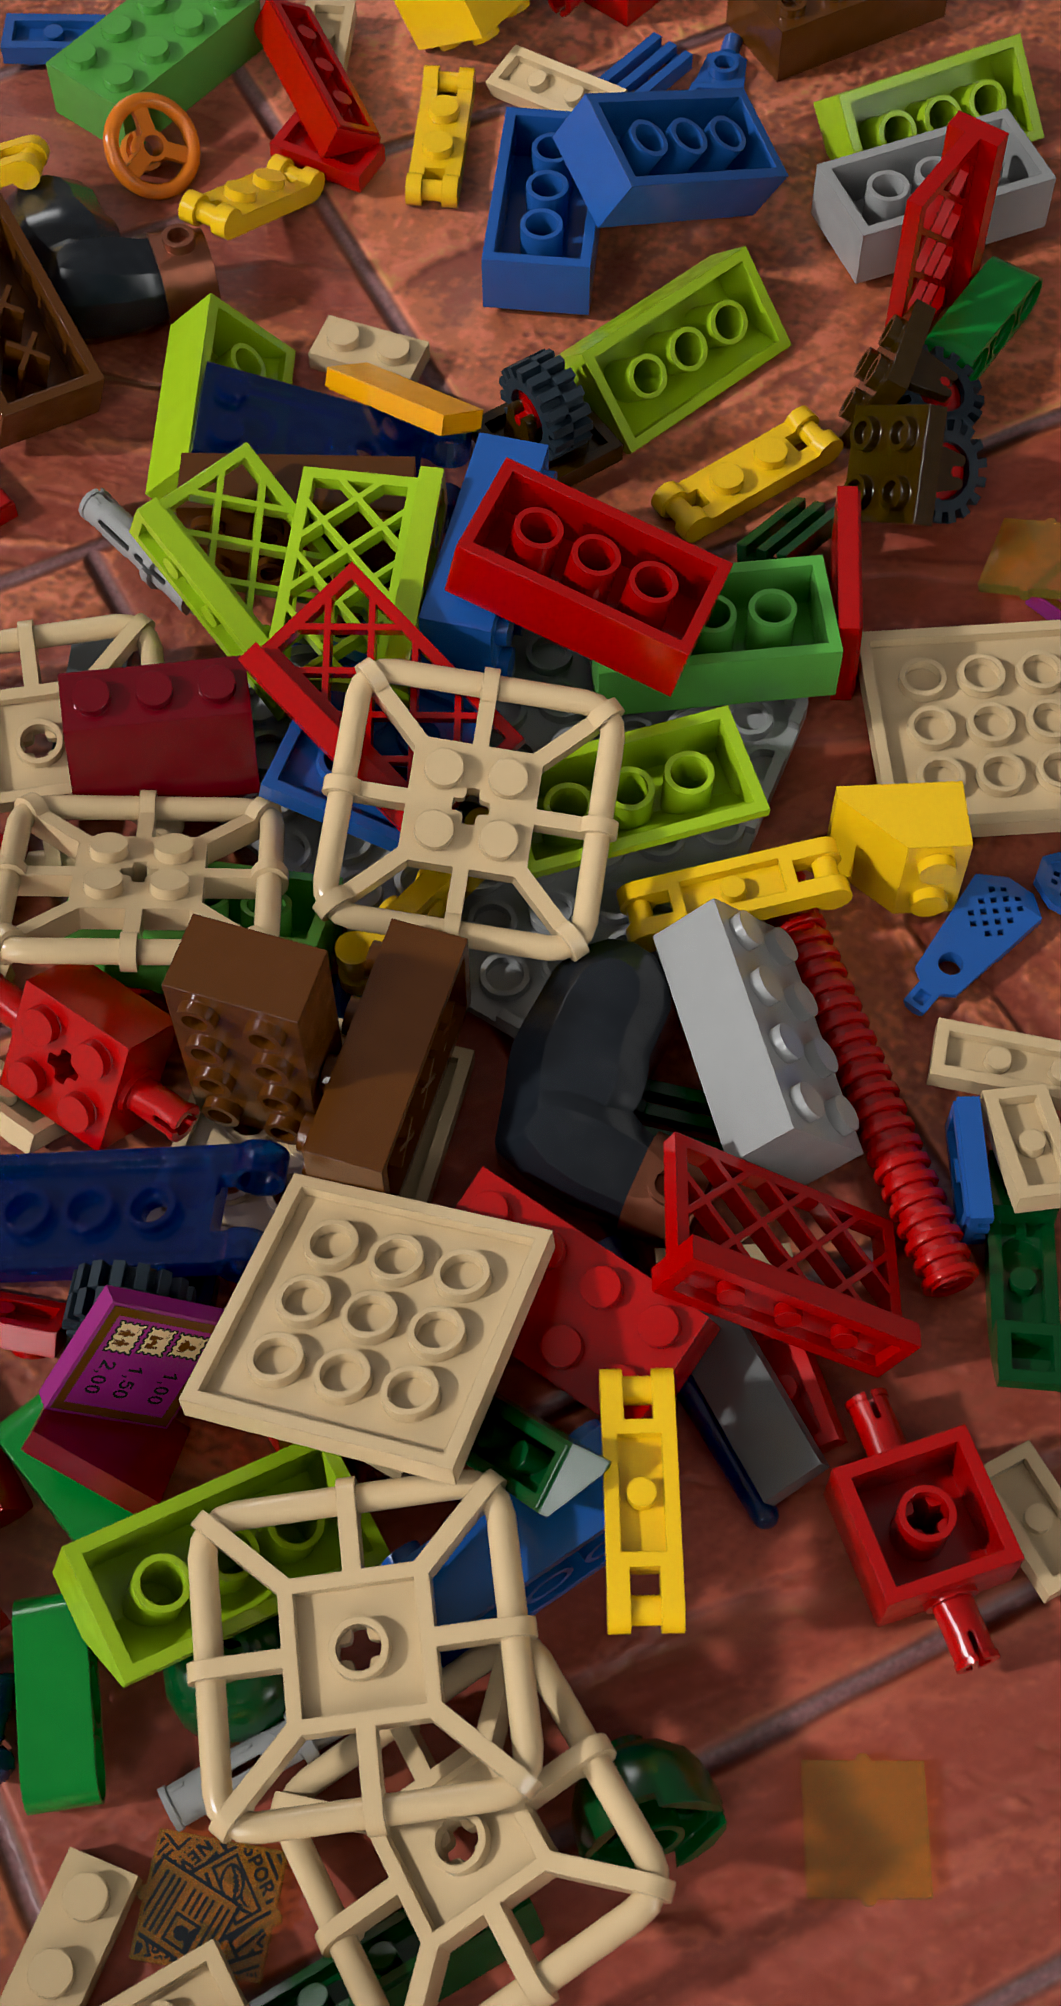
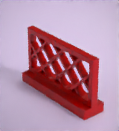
(949, 218)
(313, 709)
(778, 1296)

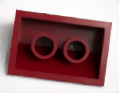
(161, 730)

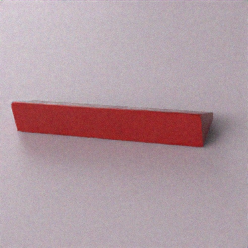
(314, 79)

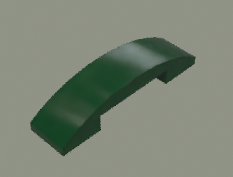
(1022, 1293)

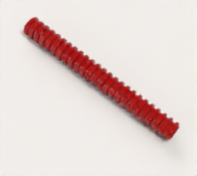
(881, 1114)

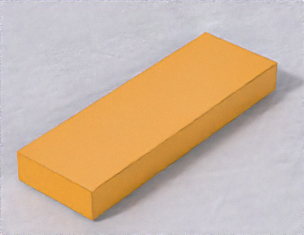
(404, 399)

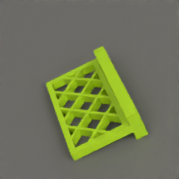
(194, 573)
(410, 573)

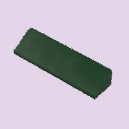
(534, 1457)
(392, 1953)

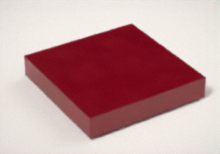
(110, 1457)

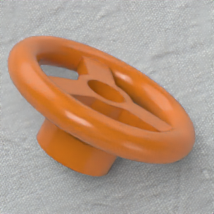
(132, 159)

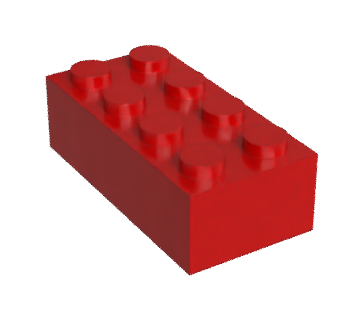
(587, 576)
(592, 1307)

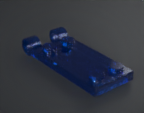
(300, 421)
(97, 1203)

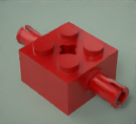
(91, 1055)
(902, 1567)

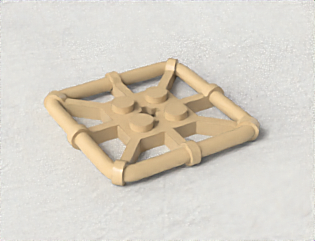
(37, 708)
(447, 773)
(134, 880)
(400, 1686)
(510, 1861)

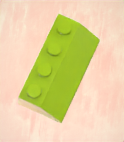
(930, 96)
(203, 334)
(678, 348)
(671, 786)
(133, 1576)

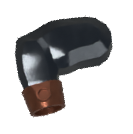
(108, 280)
(582, 1086)

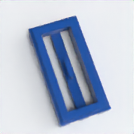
(644, 60)
(969, 1169)

